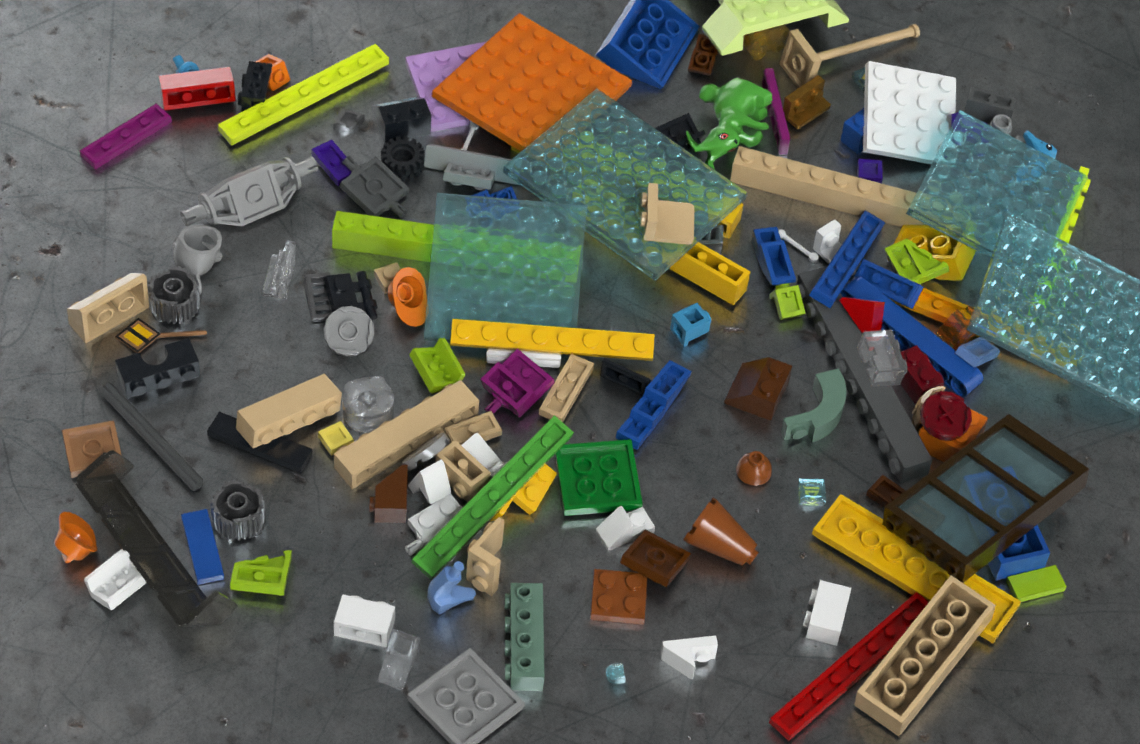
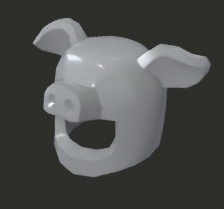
(193, 253)

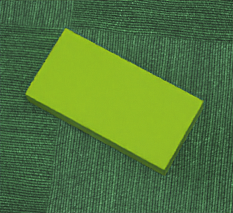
(1036, 583)

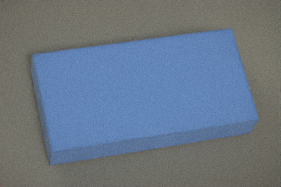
(977, 351)

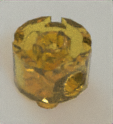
(766, 40)

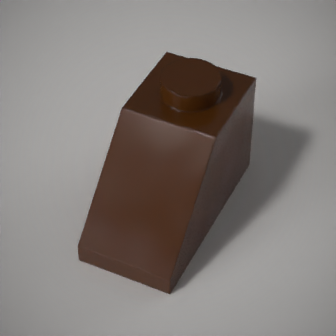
(391, 498)

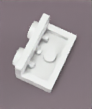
(114, 580)

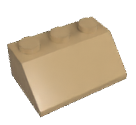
(109, 306)

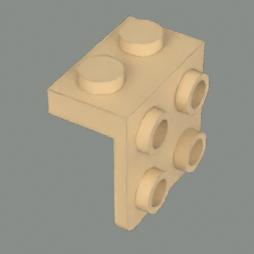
(666, 219)
(482, 565)

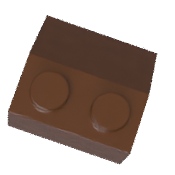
(759, 387)

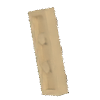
(566, 388)

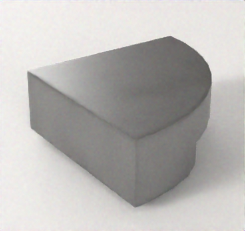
(348, 120)

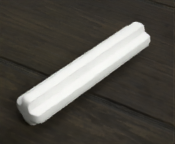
(542, 359)

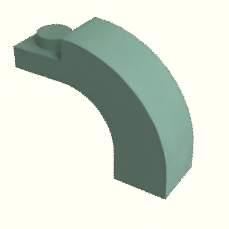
(818, 423)

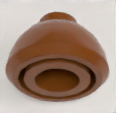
(754, 468)

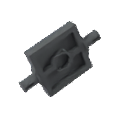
(374, 187)

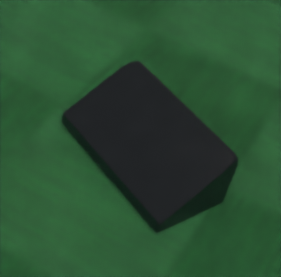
(624, 376)

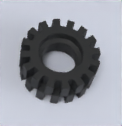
(404, 148)

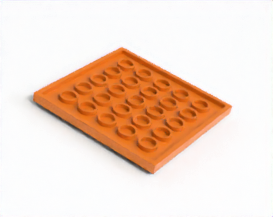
(525, 82)

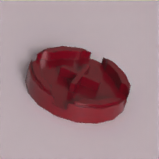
(945, 416)

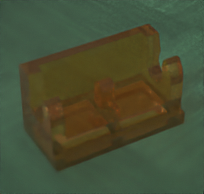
(955, 331)

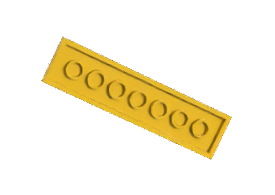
(868, 542)

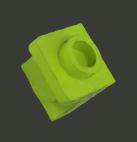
(788, 301)

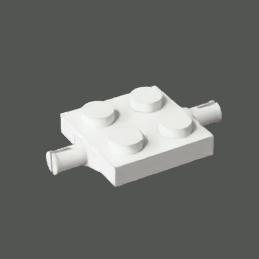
(431, 521)

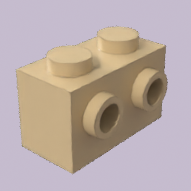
(464, 472)

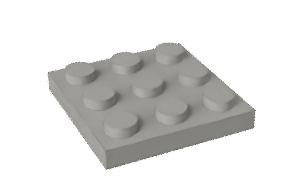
(465, 700)

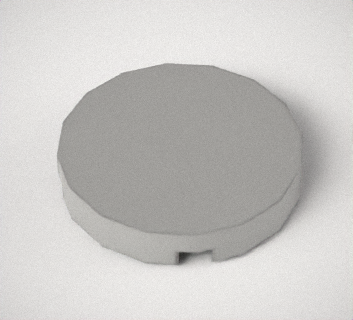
(348, 331)
(426, 450)

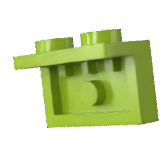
(437, 365)

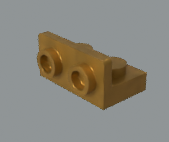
(806, 103)

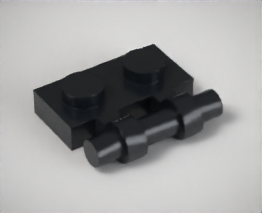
(342, 292)

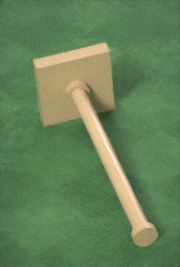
(803, 63)

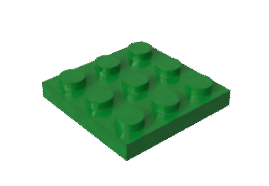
(598, 477)

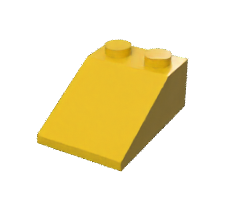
(942, 248)

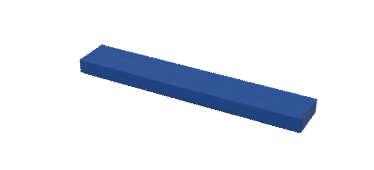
(847, 259)

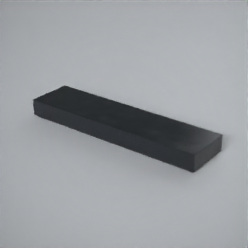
(280, 450)

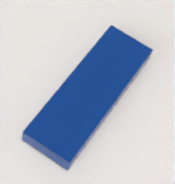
(890, 284)
(202, 546)

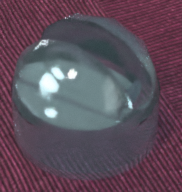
(615, 674)

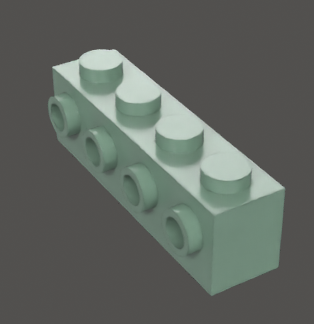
(526, 637)

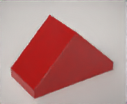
(865, 313)

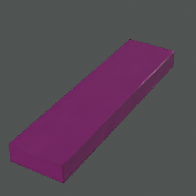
(776, 113)
(125, 136)

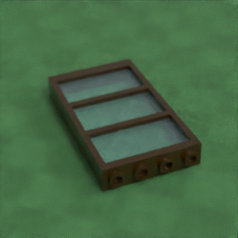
(985, 497)

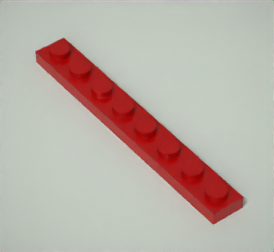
(846, 670)

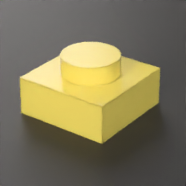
(335, 437)

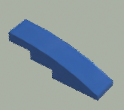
(654, 404)

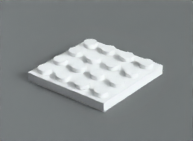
(906, 111)

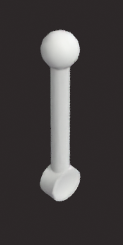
(473, 127)
(813, 257)

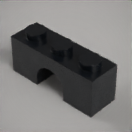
(139, 377)

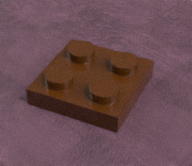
(655, 558)

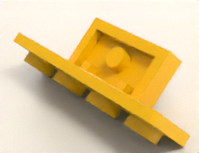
(532, 492)

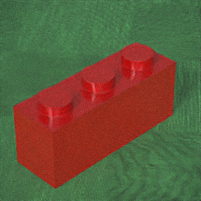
(197, 88)

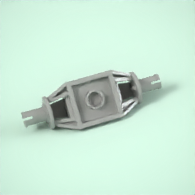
(250, 193)

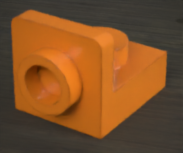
(279, 71)

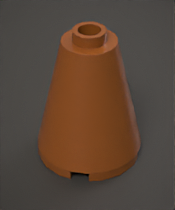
(721, 535)

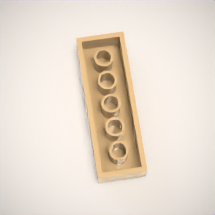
(924, 655)

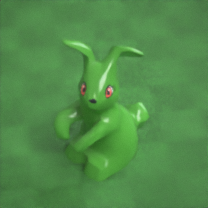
(735, 105)

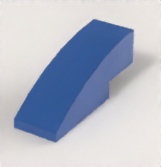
(772, 256)

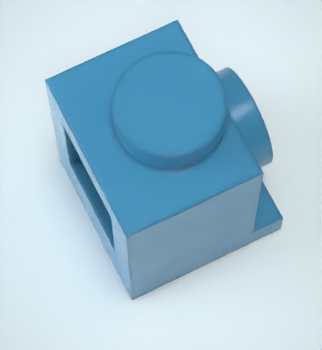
(690, 323)

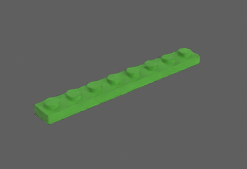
(492, 497)

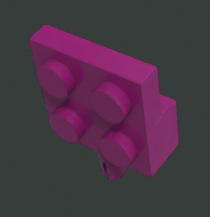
(516, 384)

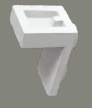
(827, 241)
(484, 454)

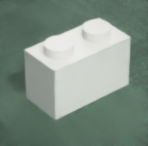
(828, 612)
(364, 620)

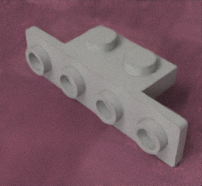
(467, 167)

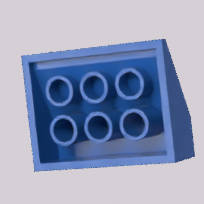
(648, 41)

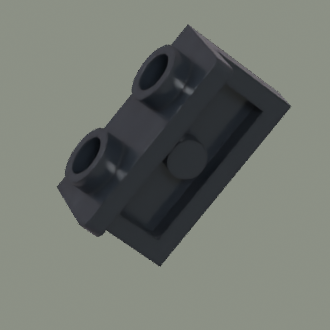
(254, 84)
(677, 129)

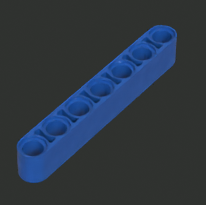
(909, 332)

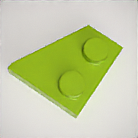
(914, 262)
(262, 574)

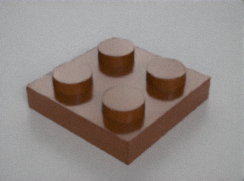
(618, 596)

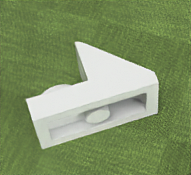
(432, 482)
(623, 527)
(683, 652)

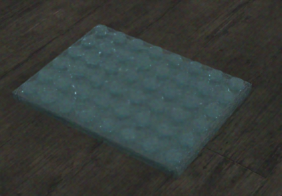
(605, 161)
(1062, 312)

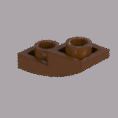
(703, 56)

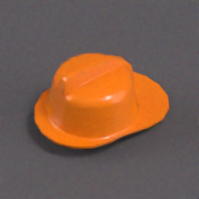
(409, 296)
(74, 537)

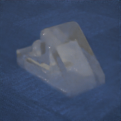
(399, 659)

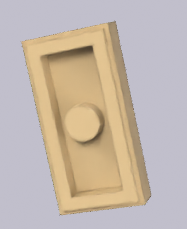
(483, 424)

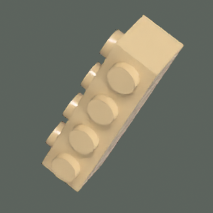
(288, 411)

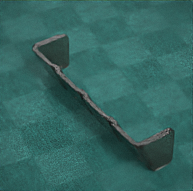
(147, 548)

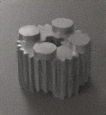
(174, 296)
(238, 511)

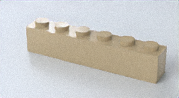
(404, 434)

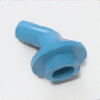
(184, 66)

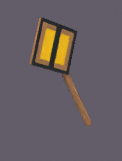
(140, 335)

